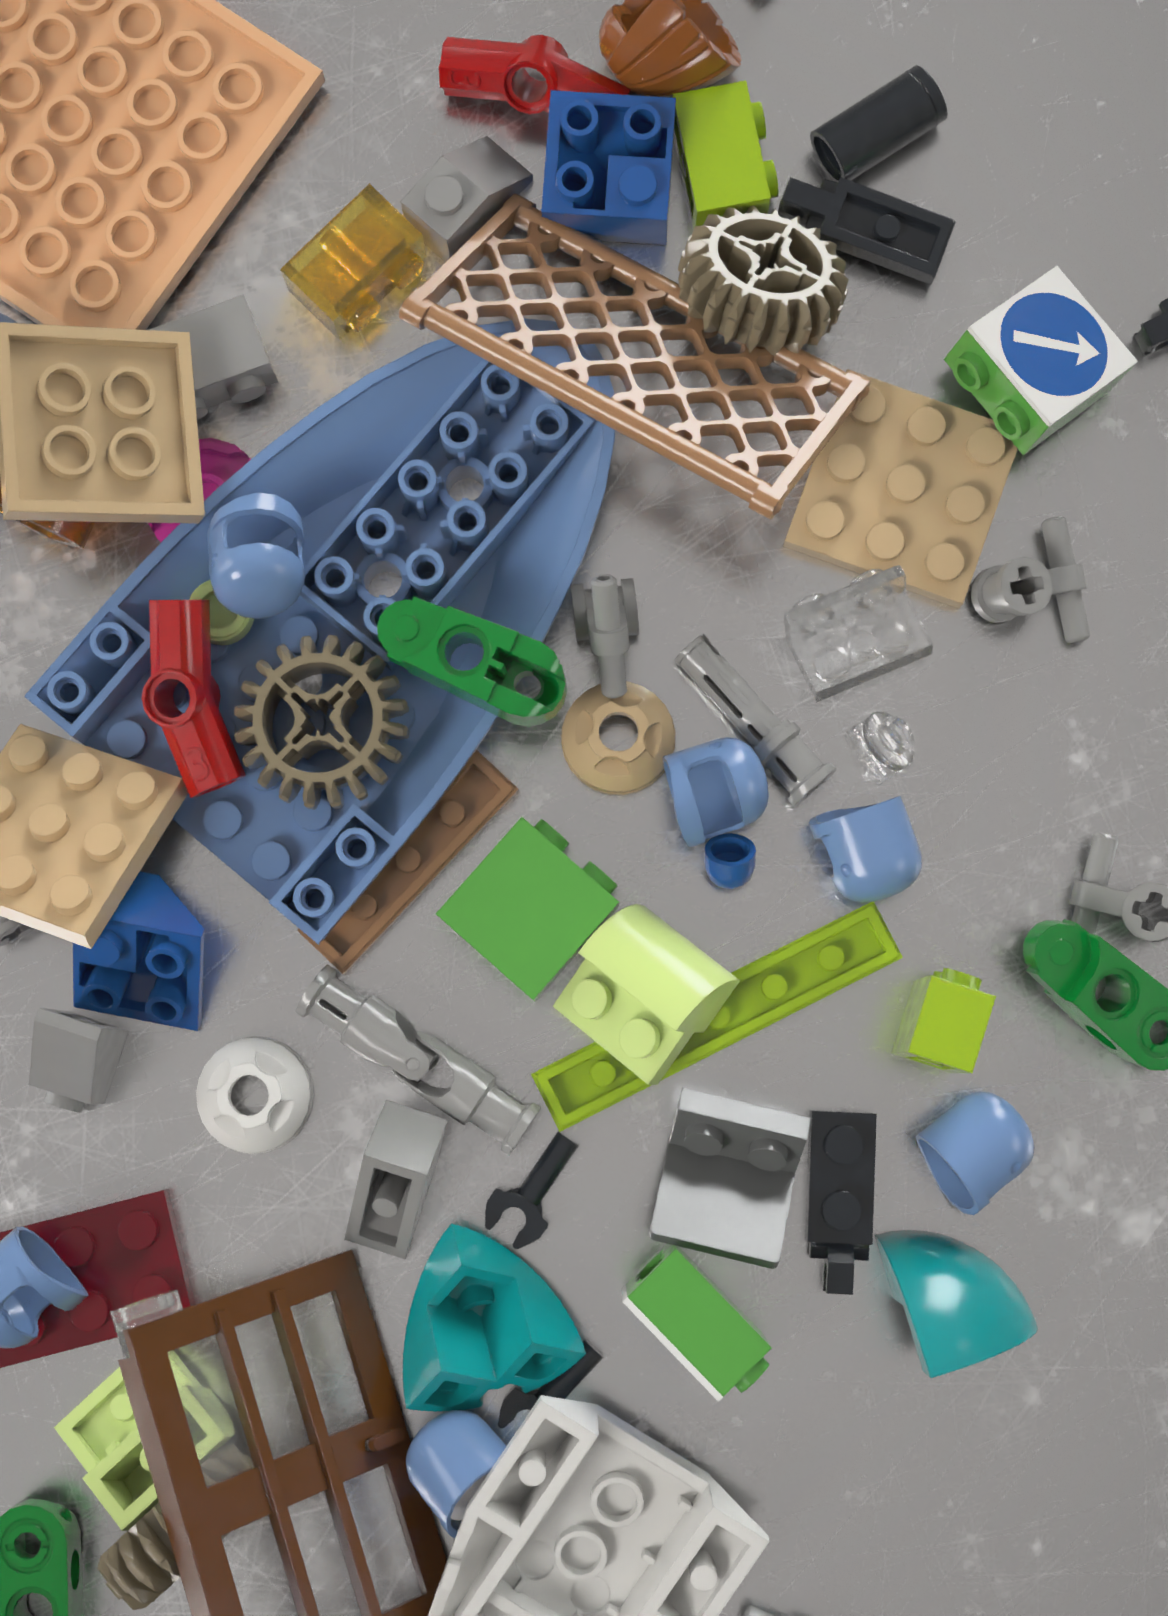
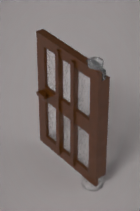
(280, 1449)

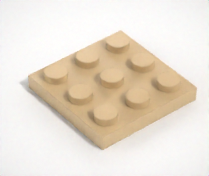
(98, 425)
(905, 489)
(75, 831)

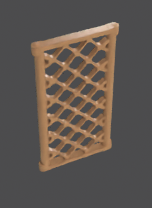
(626, 409)

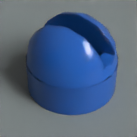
(730, 860)

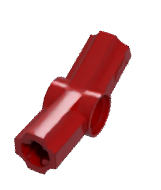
(498, 72)
(199, 736)

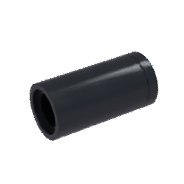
(879, 124)

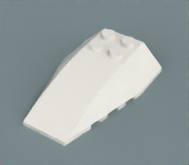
(595, 1525)

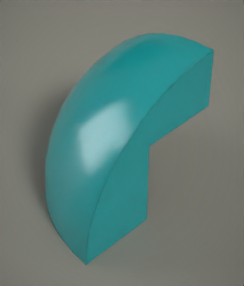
(954, 1300)
(482, 1325)

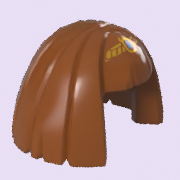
(667, 46)

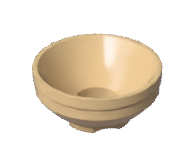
(612, 770)

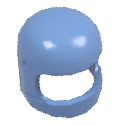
(256, 577)
(716, 788)
(870, 849)
(983, 1145)
(29, 1282)
(449, 1459)

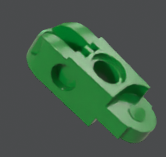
(426, 635)
(1073, 963)
(51, 1572)

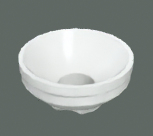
(288, 1090)

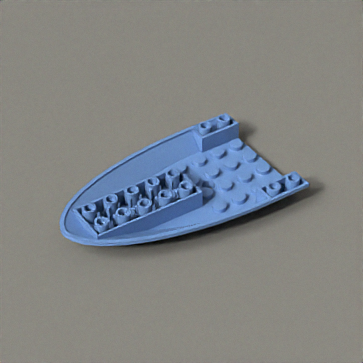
(372, 500)

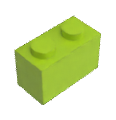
(721, 151)
(944, 1021)

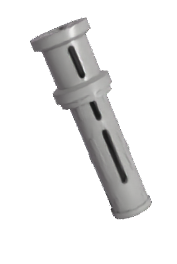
(772, 740)

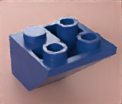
(610, 165)
(144, 960)

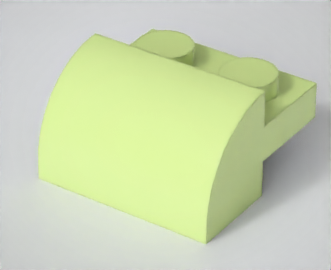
(644, 991)
(110, 1449)

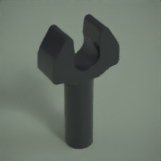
(532, 1191)
(559, 1387)

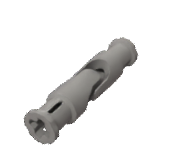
(389, 1040)

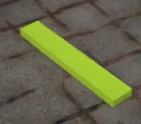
(766, 993)

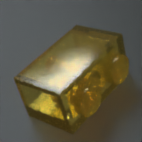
(355, 263)

